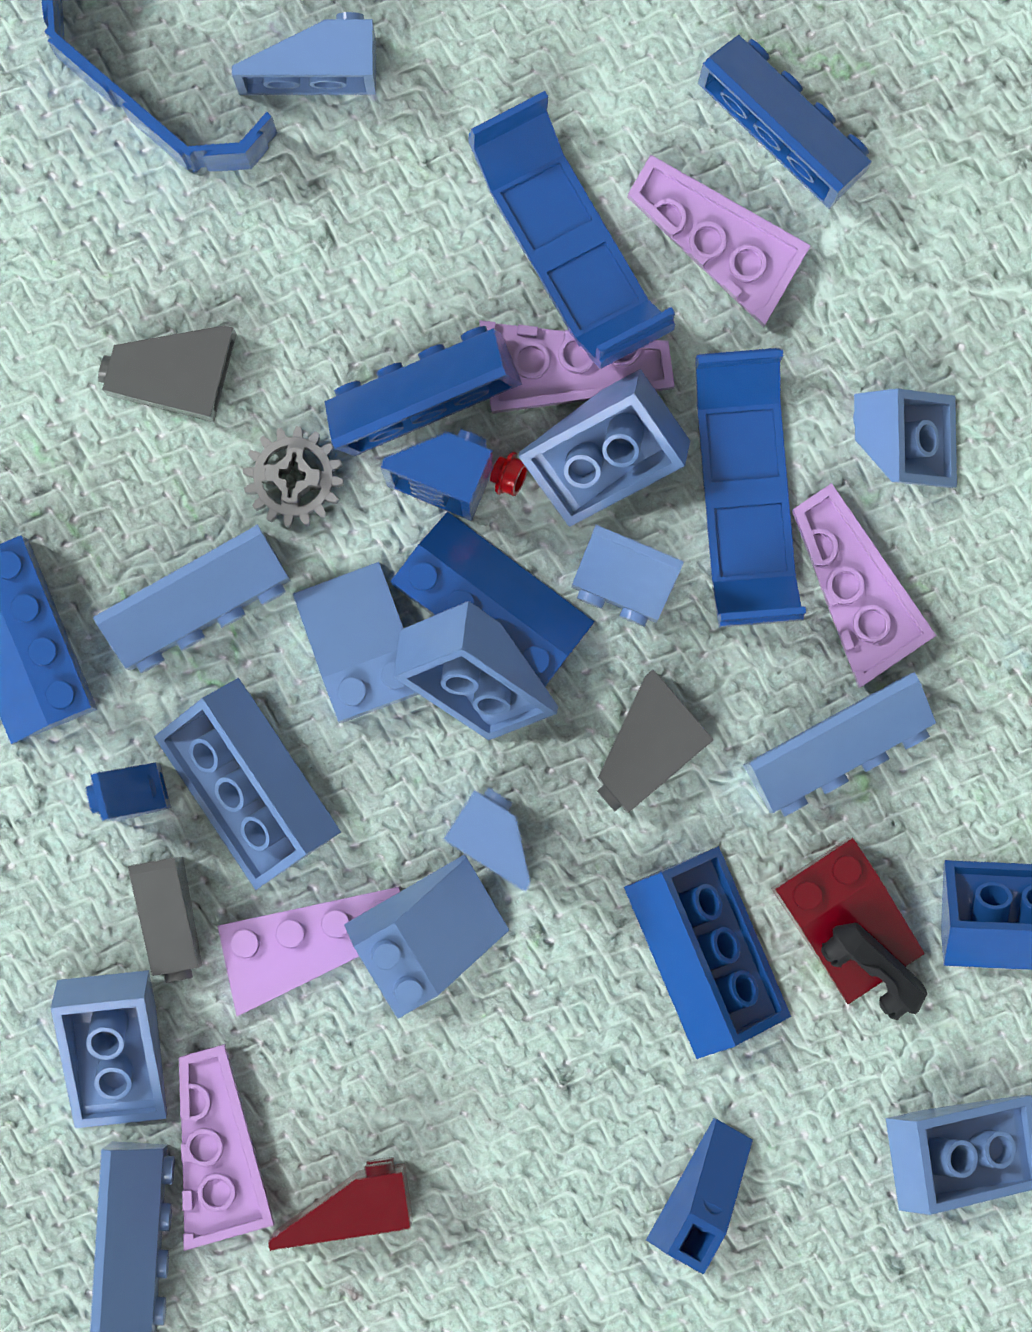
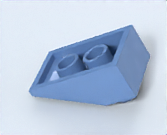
(321, 60)
(607, 449)
(625, 576)
(355, 640)
(472, 671)
(427, 935)
(110, 1048)
(961, 1154)

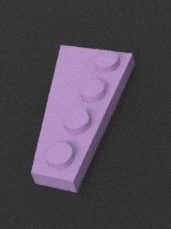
(726, 240)
(562, 373)
(862, 593)
(290, 947)
(220, 1166)

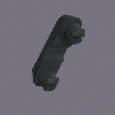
(904, 989)

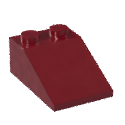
(839, 891)
(360, 1206)

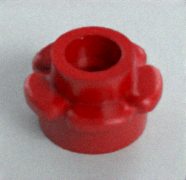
(508, 474)

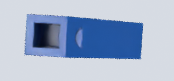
(128, 792)
(703, 1199)

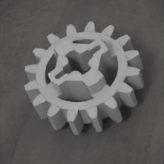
(272, 475)

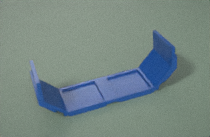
(214, 157)
(564, 234)
(746, 488)

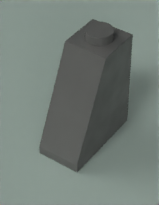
(172, 371)
(650, 746)
(166, 917)

